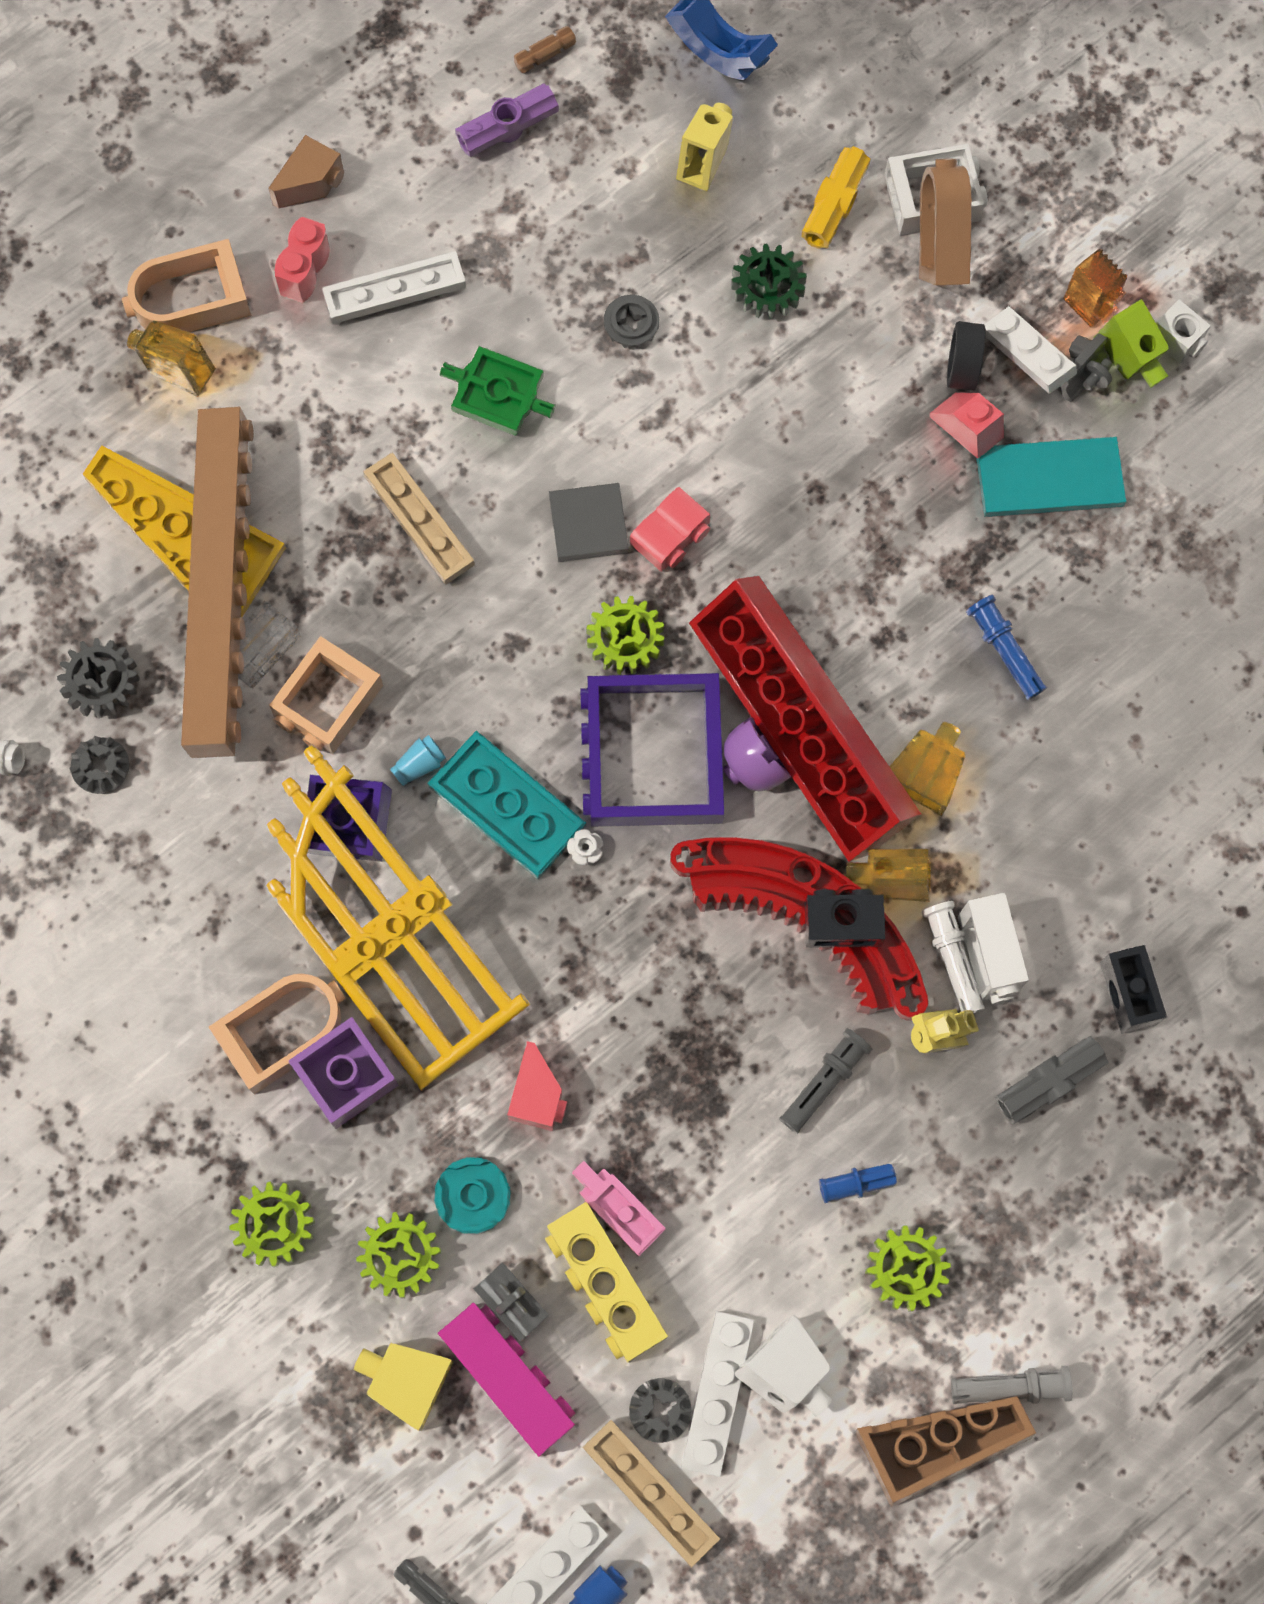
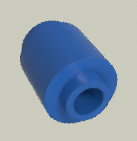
(601, 1587)

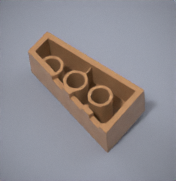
(933, 1448)

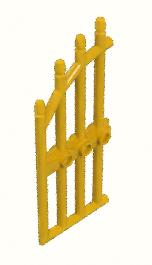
(386, 932)

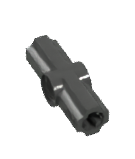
(1051, 1080)

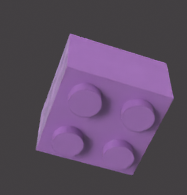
(343, 1073)

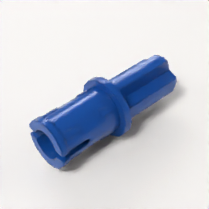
(857, 1182)

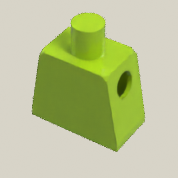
(1136, 344)

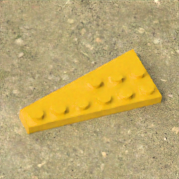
(163, 519)

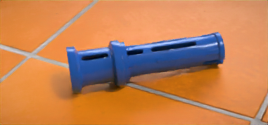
(998, 633)

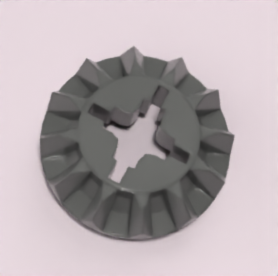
(639, 309)
(95, 780)
(641, 1405)

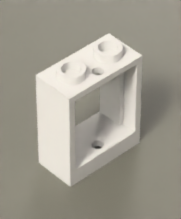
(913, 165)
(993, 948)

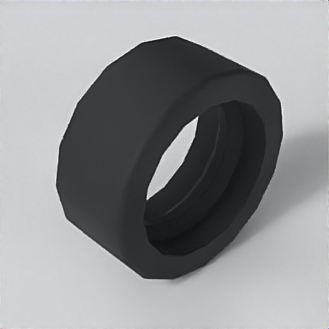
(966, 356)

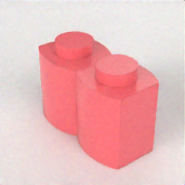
(302, 259)
(671, 529)

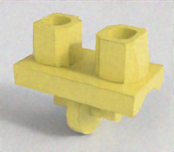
(942, 1030)

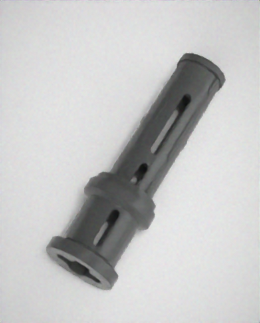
(835, 1067)

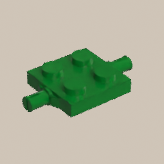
(497, 390)

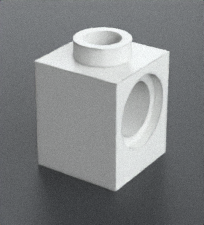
(1183, 319)

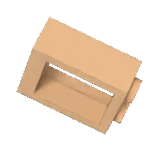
(345, 665)

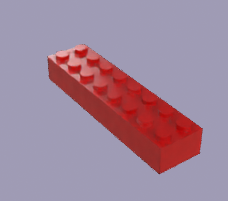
(804, 718)

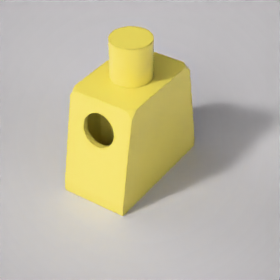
(710, 131)
(405, 1381)

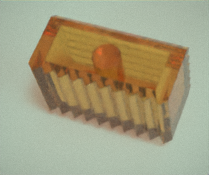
(1096, 289)

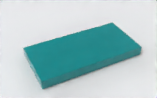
(1051, 477)
(506, 804)

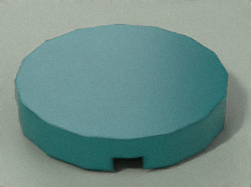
(472, 1196)

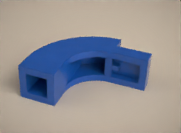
(716, 41)

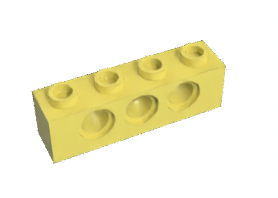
(583, 1225)

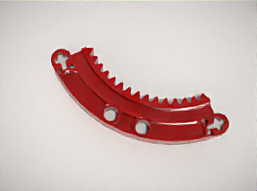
(764, 877)

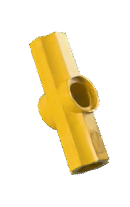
(835, 197)

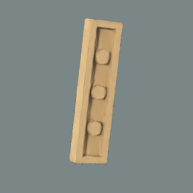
(419, 518)
(651, 1493)

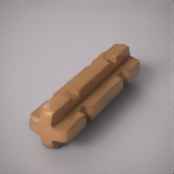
(544, 49)

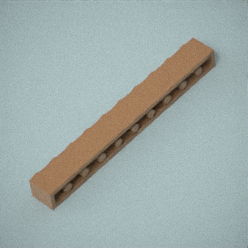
(216, 584)

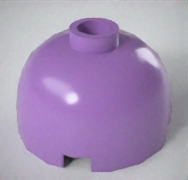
(752, 759)

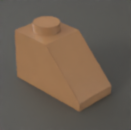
(307, 174)

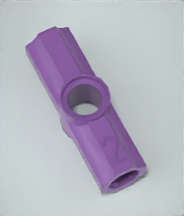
(523, 110)

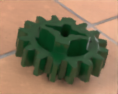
(783, 275)

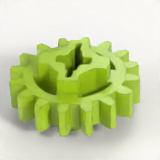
(636, 643)
(261, 1239)
(898, 1251)
(393, 1272)

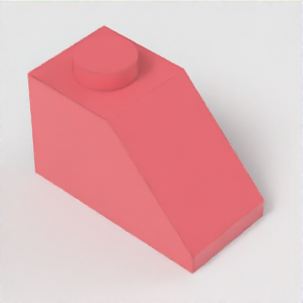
(971, 421)
(536, 1093)

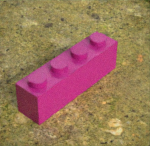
(507, 1379)

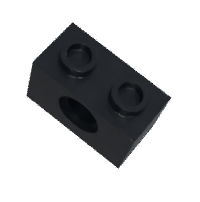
(825, 931)
(1133, 989)

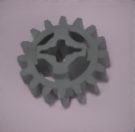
(85, 682)

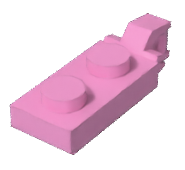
(618, 1208)

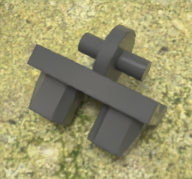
(1091, 365)
(511, 1302)

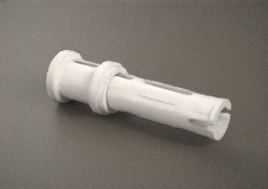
(949, 941)

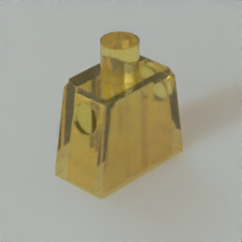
(173, 356)
(931, 767)
(908, 878)

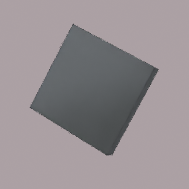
(588, 522)

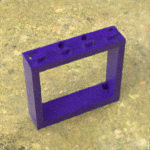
(654, 814)

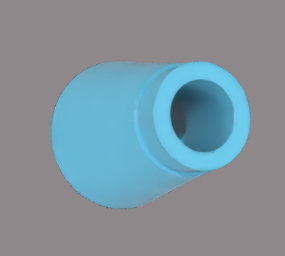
(418, 760)

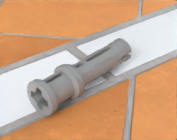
(1029, 1386)

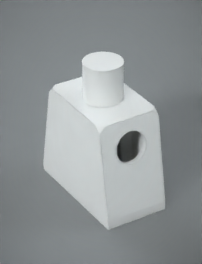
(788, 1369)

